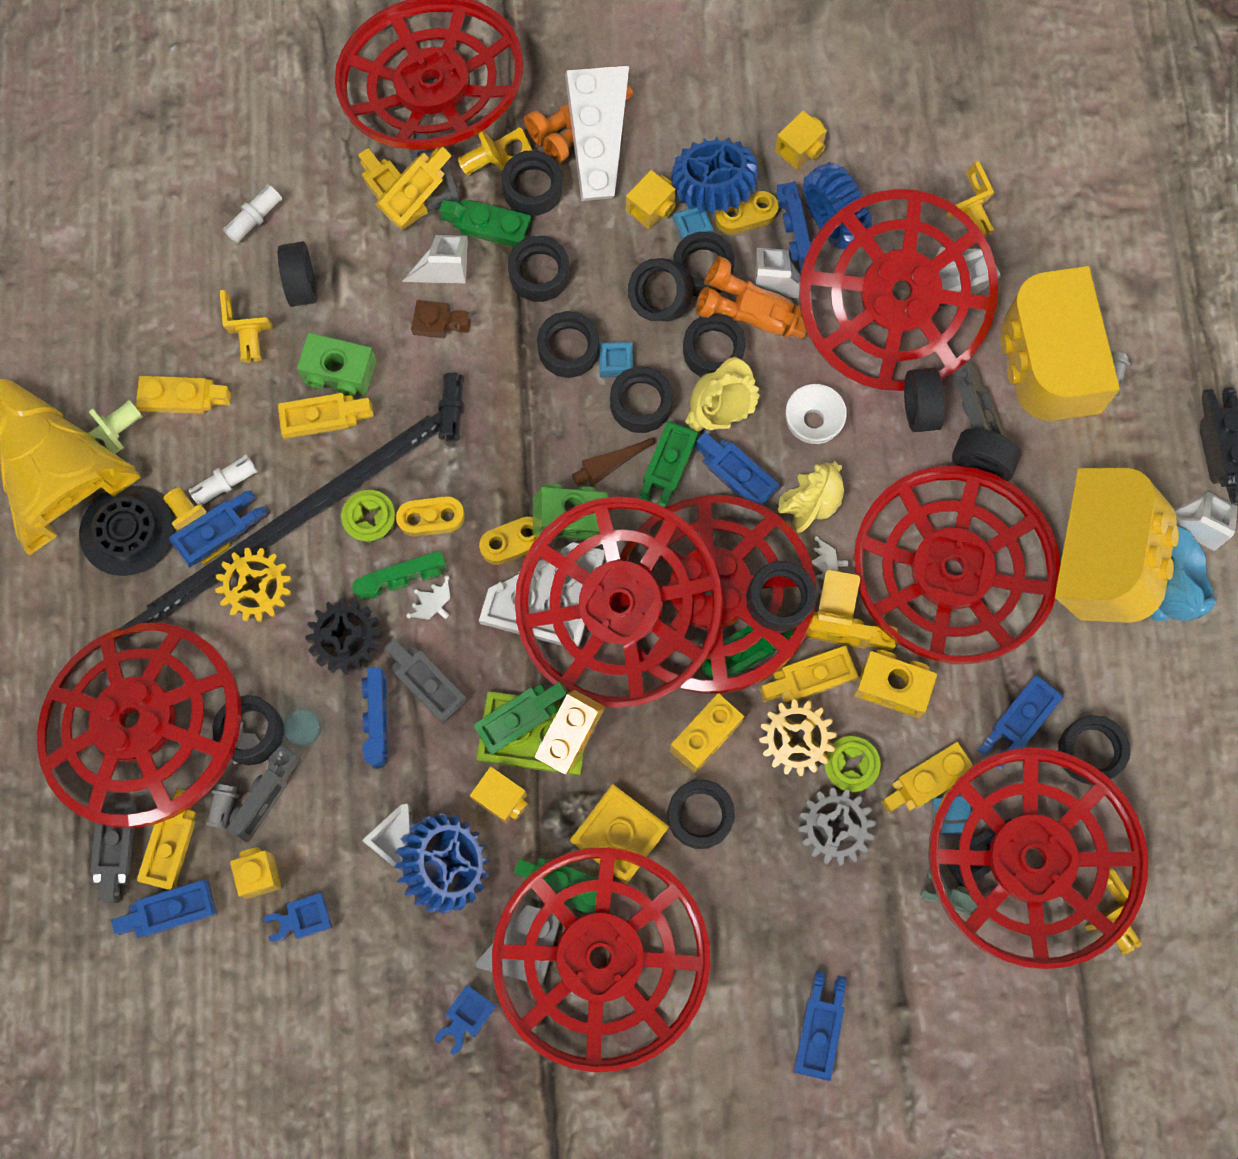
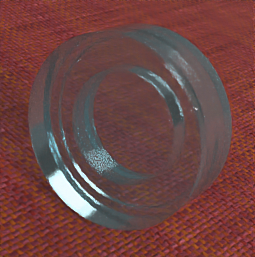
(302, 728)

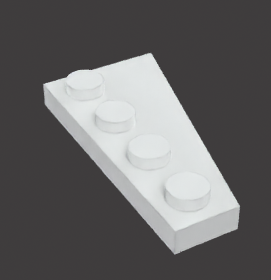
(596, 117)

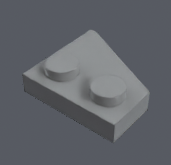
(516, 934)

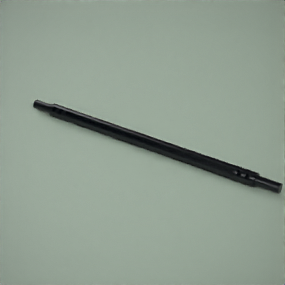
(290, 520)

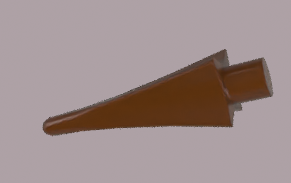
(599, 467)

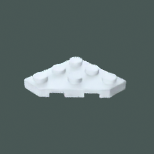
(500, 599)

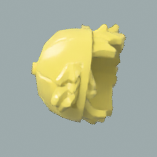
(723, 397)
(815, 498)

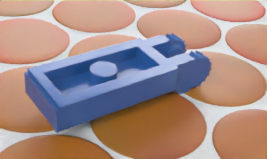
(215, 529)
(1023, 716)
(375, 719)
(820, 1030)

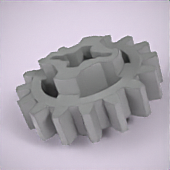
(851, 831)

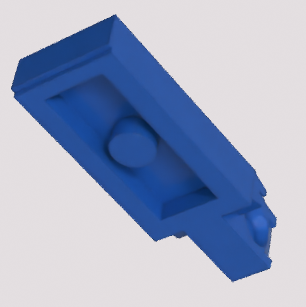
(794, 221)
(736, 470)
(167, 910)

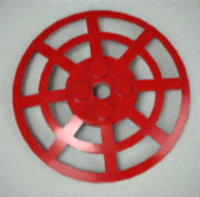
(428, 63)
(878, 282)
(966, 549)
(735, 582)
(597, 596)
(148, 735)
(1058, 855)
(614, 978)

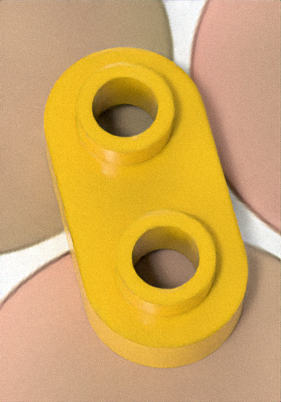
(748, 214)
(431, 515)
(513, 542)

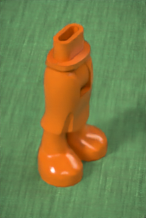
(545, 130)
(752, 305)

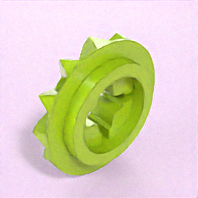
(373, 502)
(868, 767)

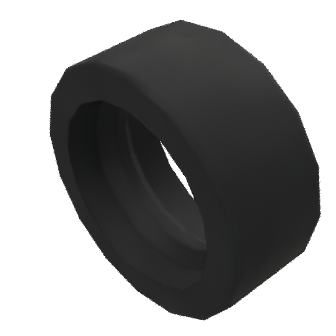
(532, 161)
(703, 241)
(530, 247)
(297, 274)
(637, 285)
(563, 321)
(717, 323)
(643, 375)
(924, 400)
(987, 452)
(799, 577)
(1113, 732)
(271, 740)
(727, 810)

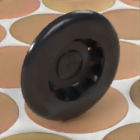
(124, 529)

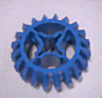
(715, 175)
(828, 191)
(428, 875)

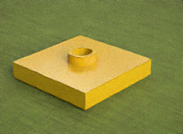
(621, 825)

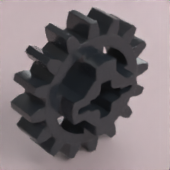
(358, 636)

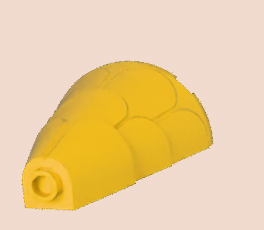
(49, 465)

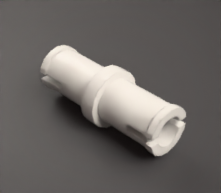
(252, 214)
(223, 480)

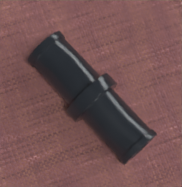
(451, 407)

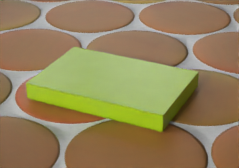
(523, 750)

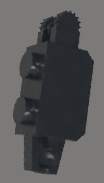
(1220, 439)

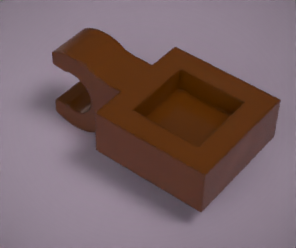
(434, 318)

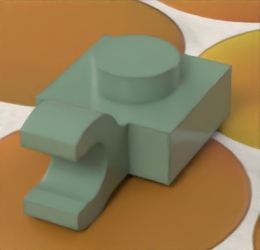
(959, 898)

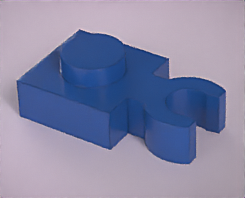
(305, 918)
(468, 1015)

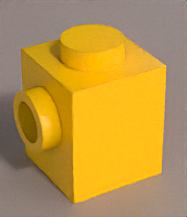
(801, 140)
(651, 199)
(500, 796)
(255, 873)

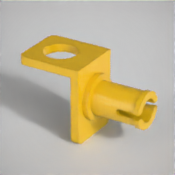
(492, 151)
(973, 206)
(246, 329)
(186, 514)
(838, 597)
(1129, 939)

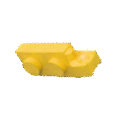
(380, 177)
(413, 186)
(179, 394)
(322, 414)
(856, 635)
(811, 676)
(928, 779)
(167, 849)

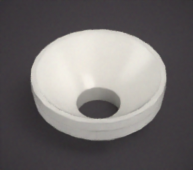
(820, 400)

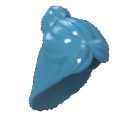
(1189, 590)

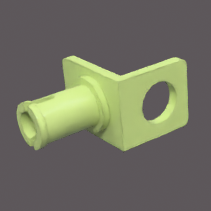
(114, 424)

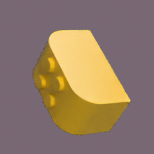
(1059, 347)
(1116, 547)

